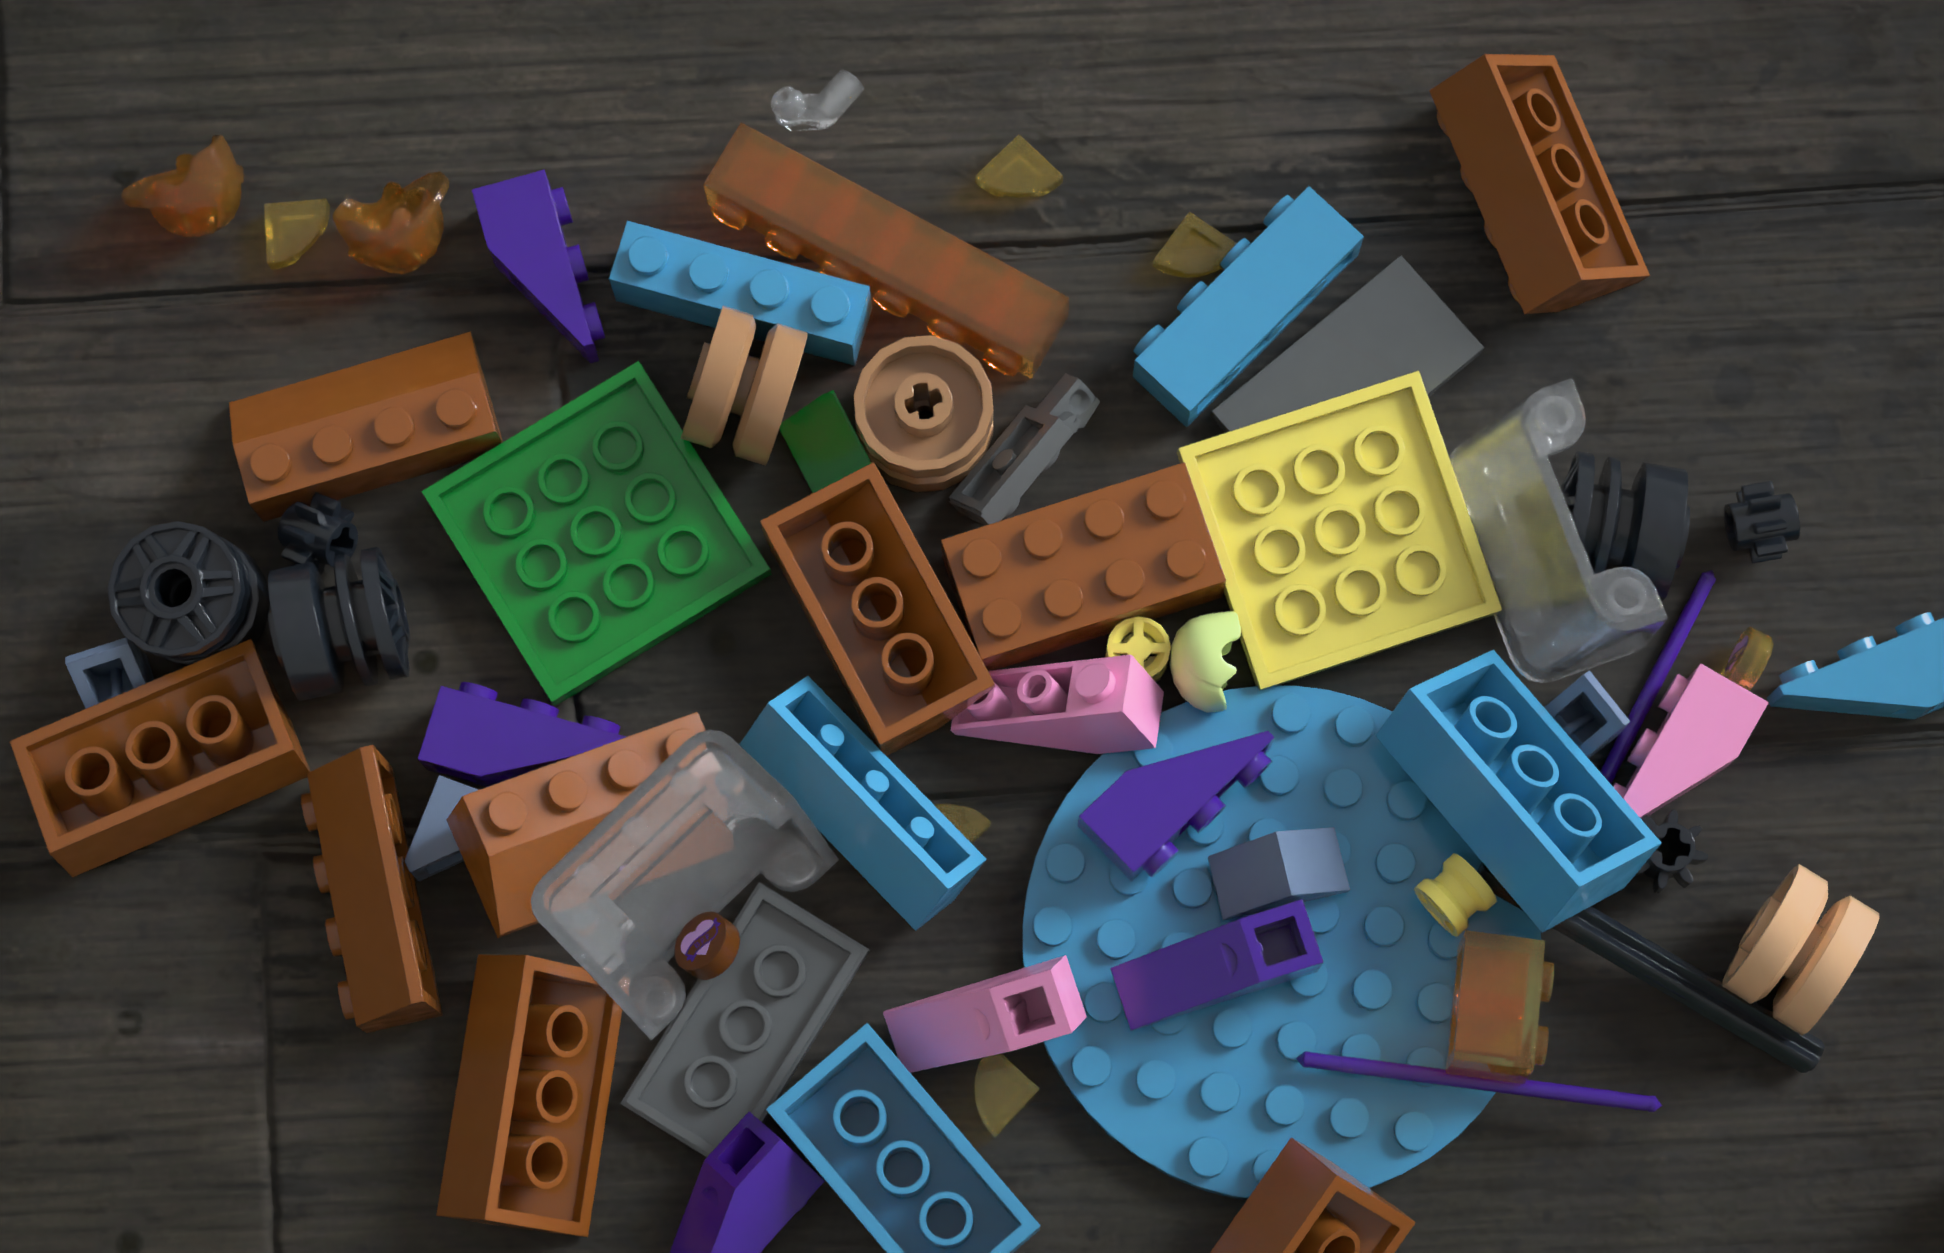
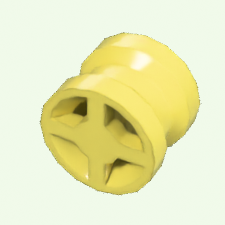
(1140, 638)
(1455, 894)

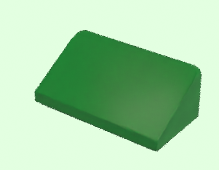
(823, 442)

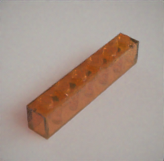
(882, 246)

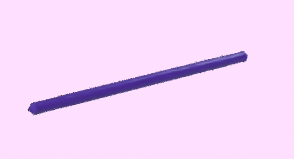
(1658, 675)
(1439, 1077)

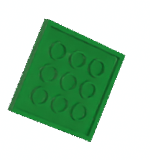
(596, 533)

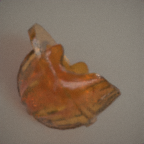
(195, 196)
(399, 228)

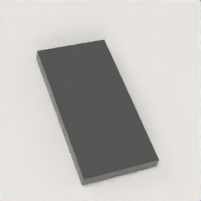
(1372, 337)
(748, 1026)

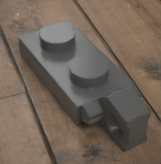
(1023, 452)

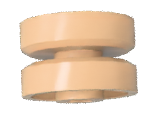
(1808, 954)

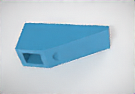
(1871, 679)

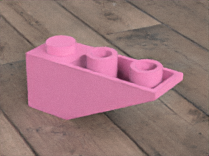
(1069, 706)
(1698, 738)
(987, 1017)

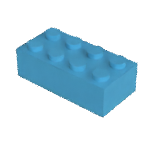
(1517, 789)
(898, 1156)

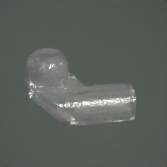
(816, 111)

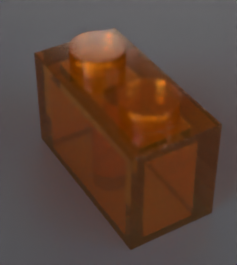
(1498, 1006)

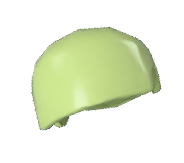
(1198, 659)

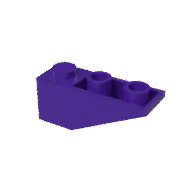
(528, 245)
(495, 741)
(1159, 801)
(1218, 965)
(745, 1192)

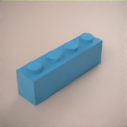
(698, 278)
(1246, 305)
(862, 802)

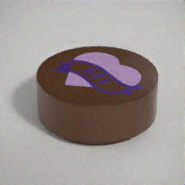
(707, 945)

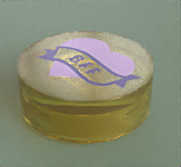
(1748, 658)

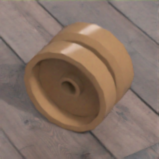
(918, 377)
(743, 385)

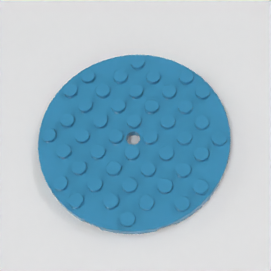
(1222, 1085)

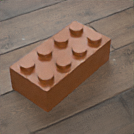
(1083, 567)

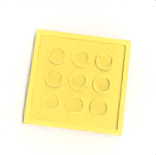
(1340, 530)

